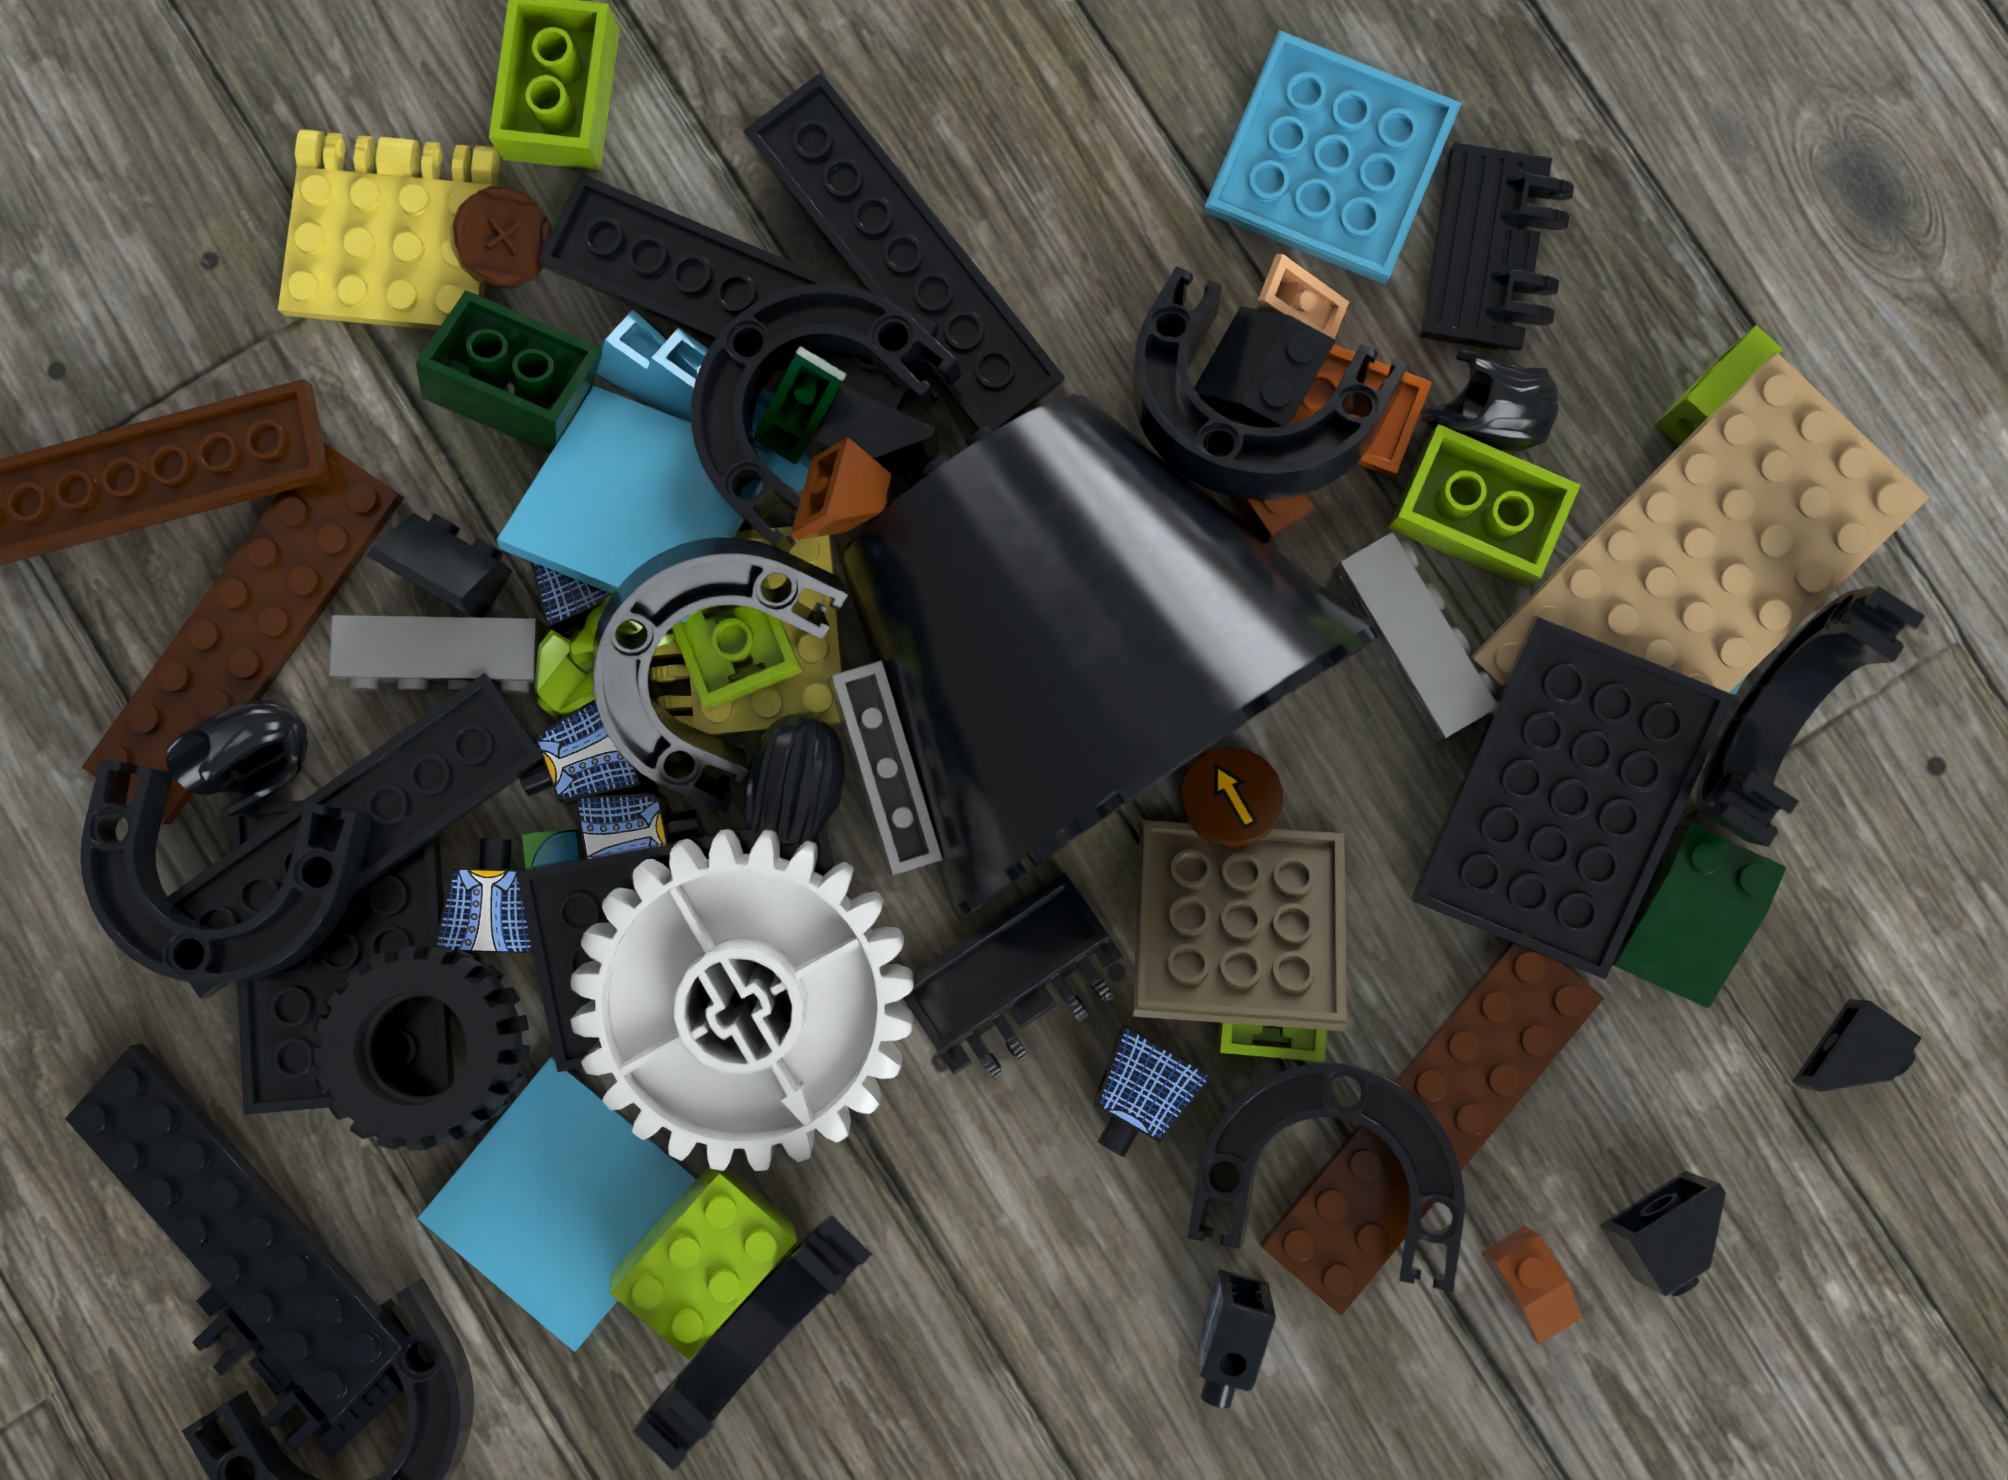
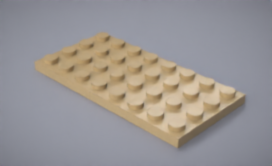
(1727, 537)

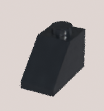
(1859, 1050)

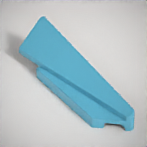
(665, 376)

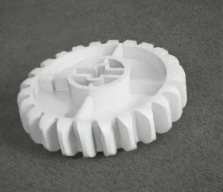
(771, 1075)

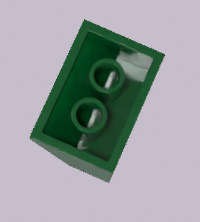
(507, 371)

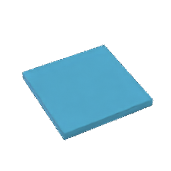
(1332, 157)
(619, 494)
(557, 1201)

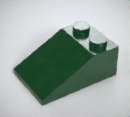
(1698, 914)

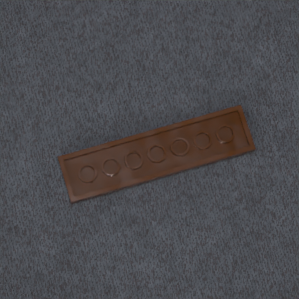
(160, 470)
(251, 616)
(1470, 1080)

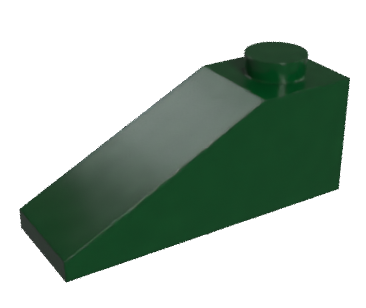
(799, 405)

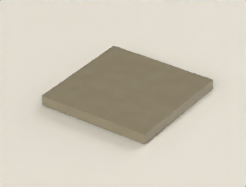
(1241, 928)

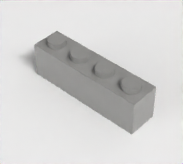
(1416, 637)
(434, 651)
(884, 768)

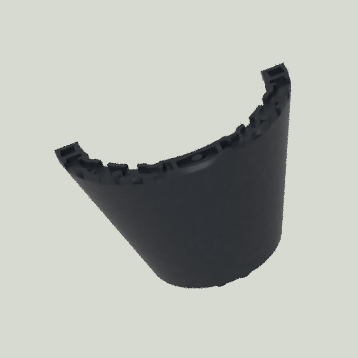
(1071, 633)

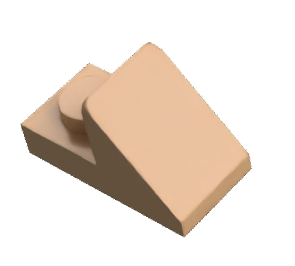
(1299, 294)

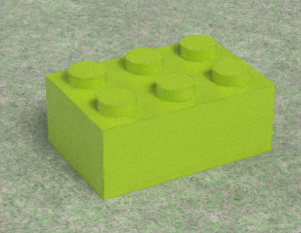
(555, 82)
(1484, 506)
(702, 1259)

